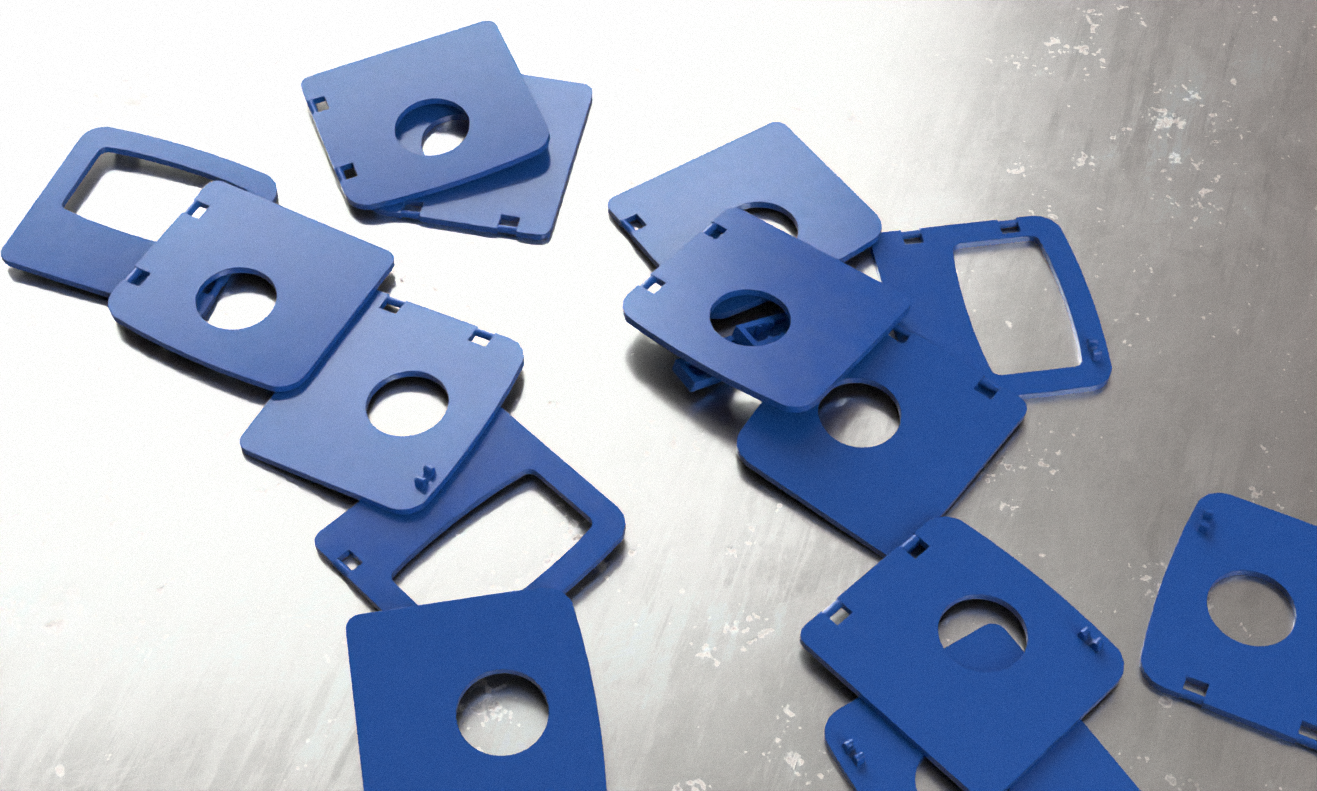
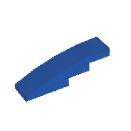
(752, 333)

